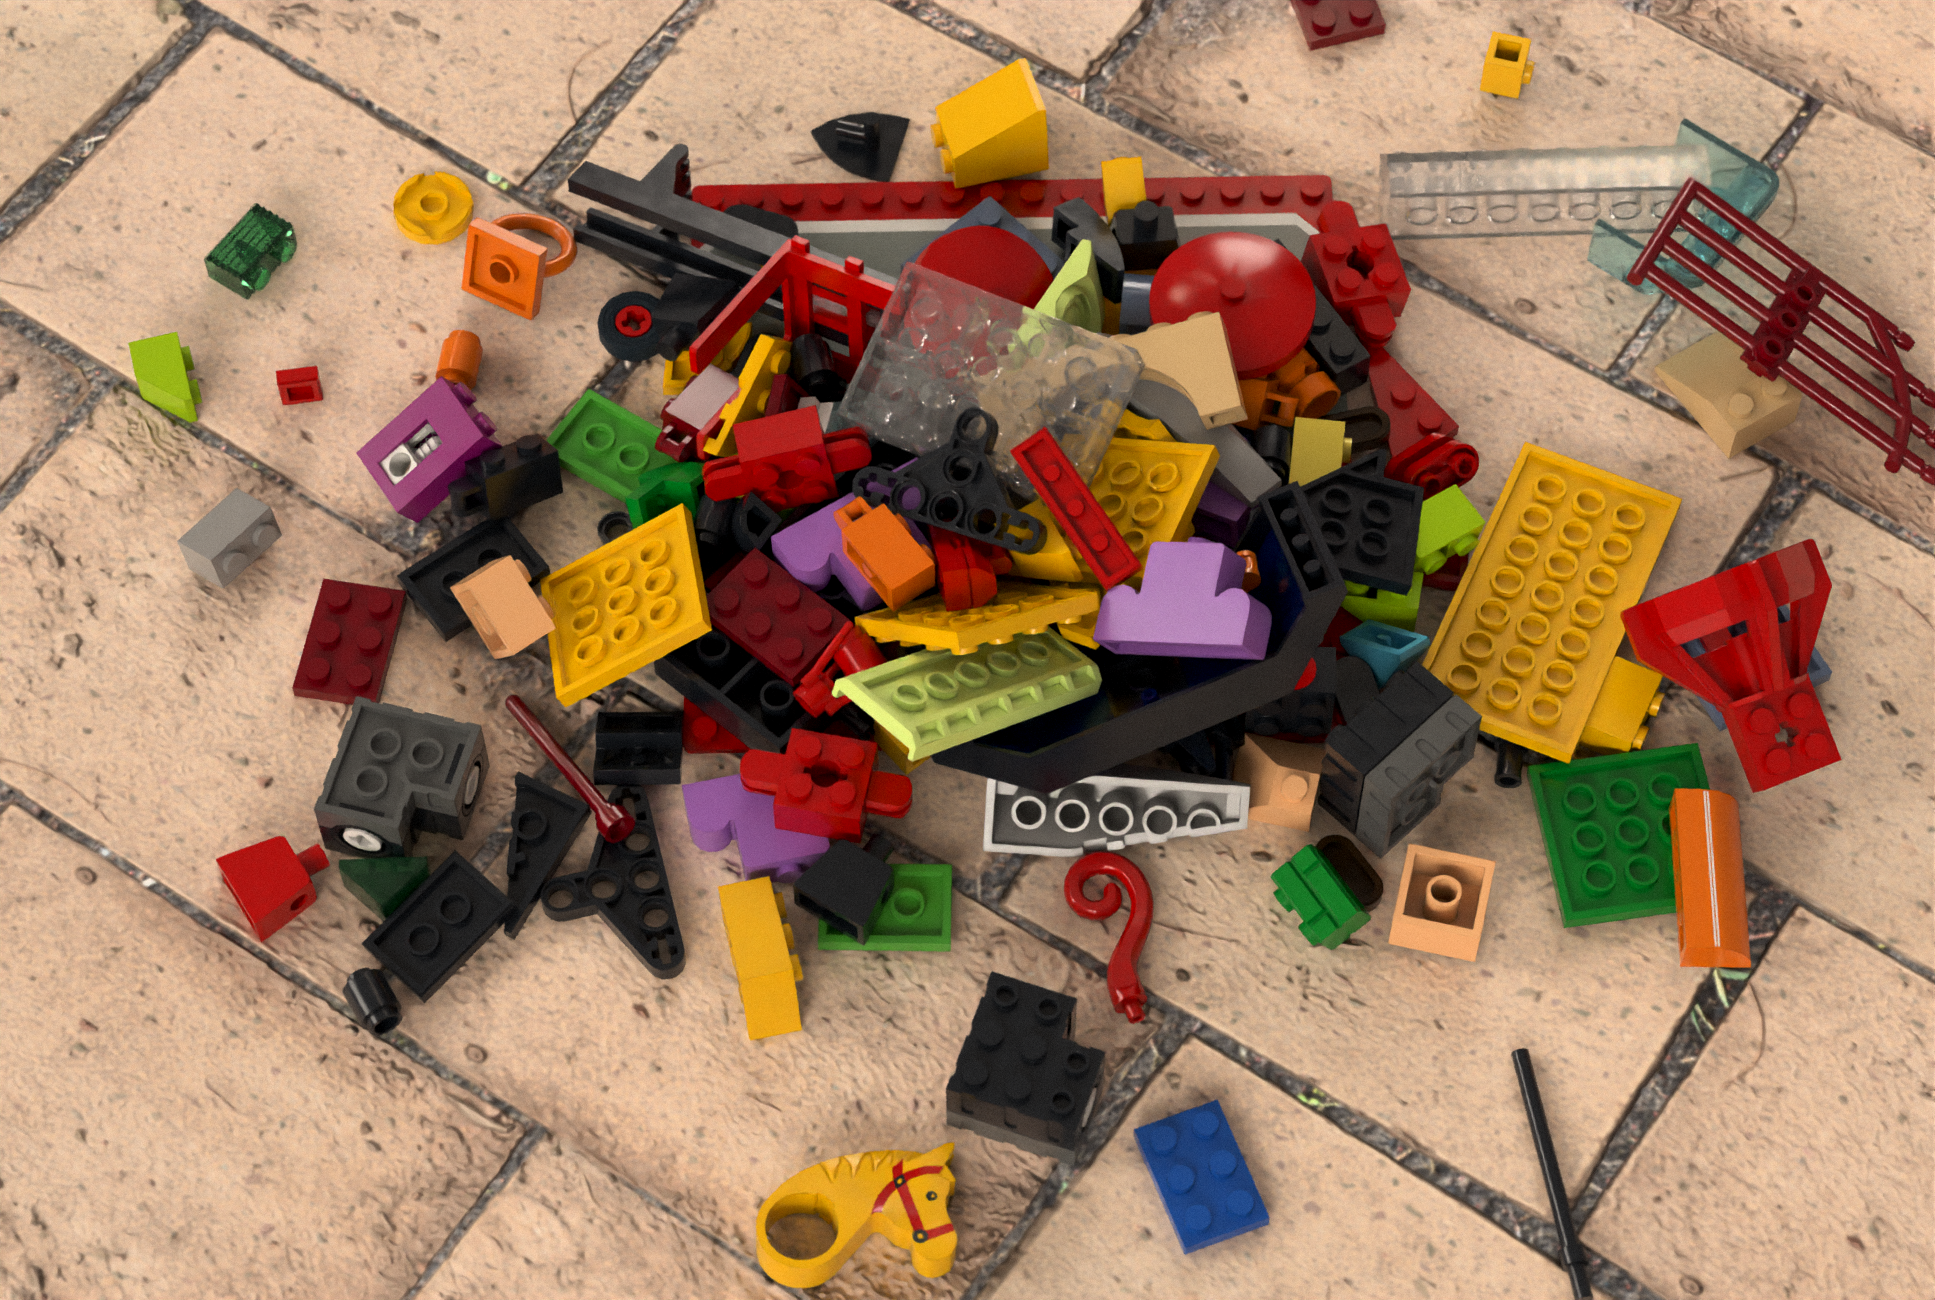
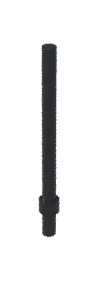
(1572, 1254)

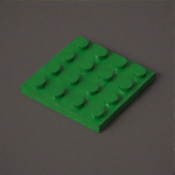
(1611, 830)

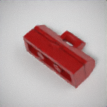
(966, 568)

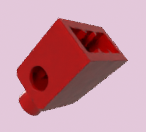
(272, 882)

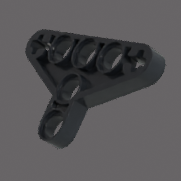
(629, 904)

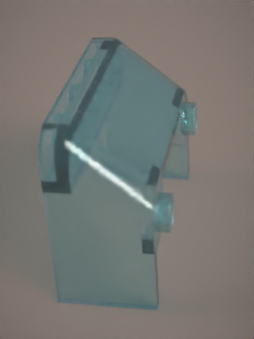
(1734, 177)

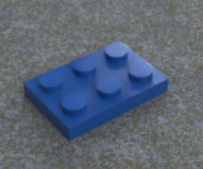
(1201, 1177)

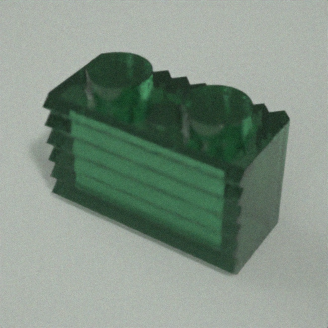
(251, 251)

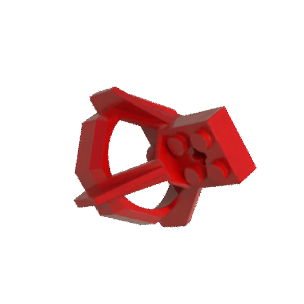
(1755, 676)

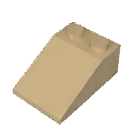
(1728, 397)

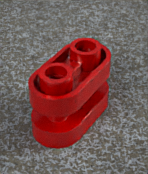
(1434, 464)

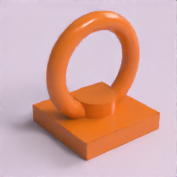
(510, 267)

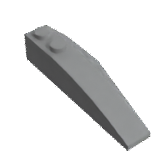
(1239, 468)
(1112, 811)

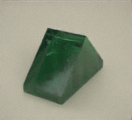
(383, 882)

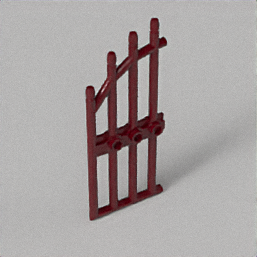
(1786, 319)

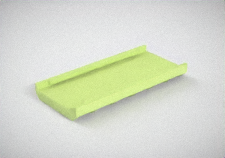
(949, 699)

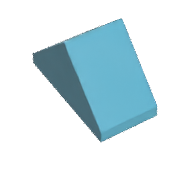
(1384, 648)

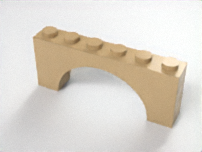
(1194, 361)

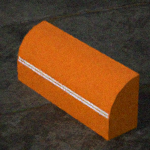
(1709, 879)

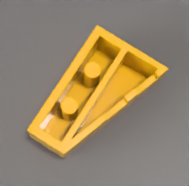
(762, 956)

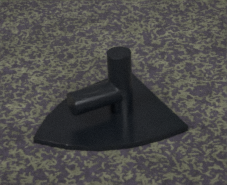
(863, 143)

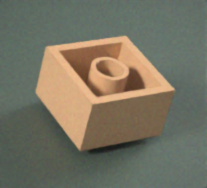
(504, 606)
(1441, 902)

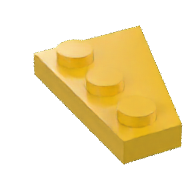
(767, 359)

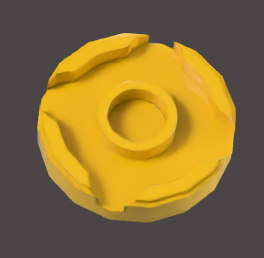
(433, 208)

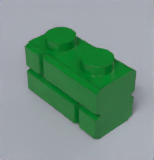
(1319, 897)

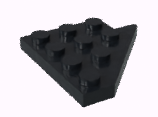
(1367, 522)

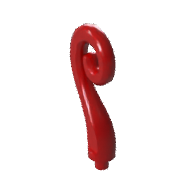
(1122, 972)

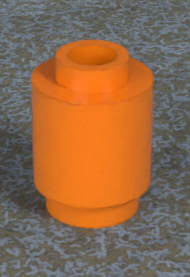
(460, 358)

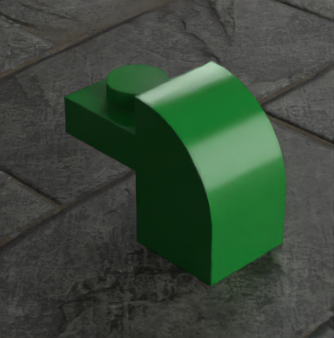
(665, 489)

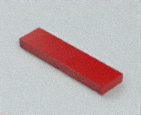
(1076, 509)

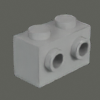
(229, 538)

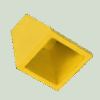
(993, 128)

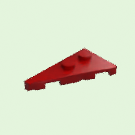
(1408, 406)

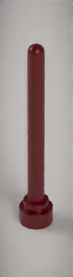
(611, 819)

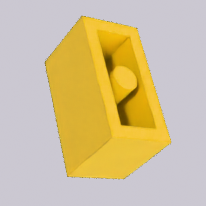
(1622, 709)

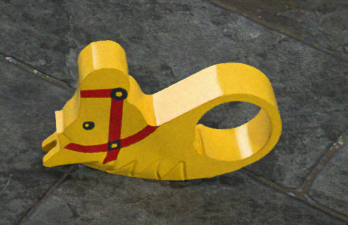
(865, 1194)

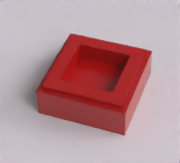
(299, 385)

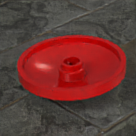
(990, 261)
(1253, 286)

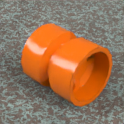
(1304, 380)

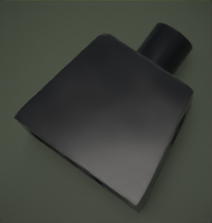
(1145, 235)
(688, 309)
(848, 886)

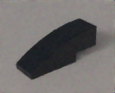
(1079, 221)

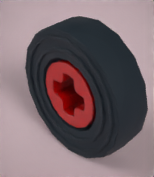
(619, 337)

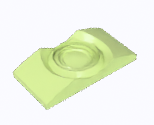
(1076, 292)

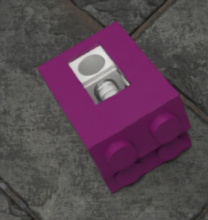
(434, 437)

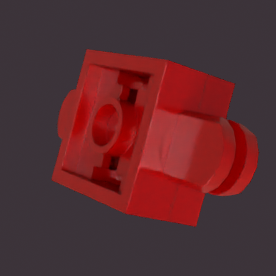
(1357, 272)
(786, 460)
(823, 803)

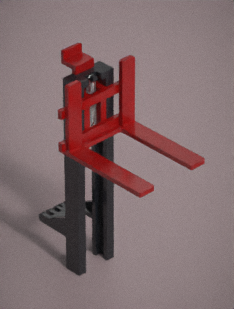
(795, 285)

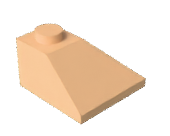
(1281, 780)

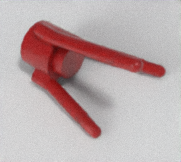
(817, 687)

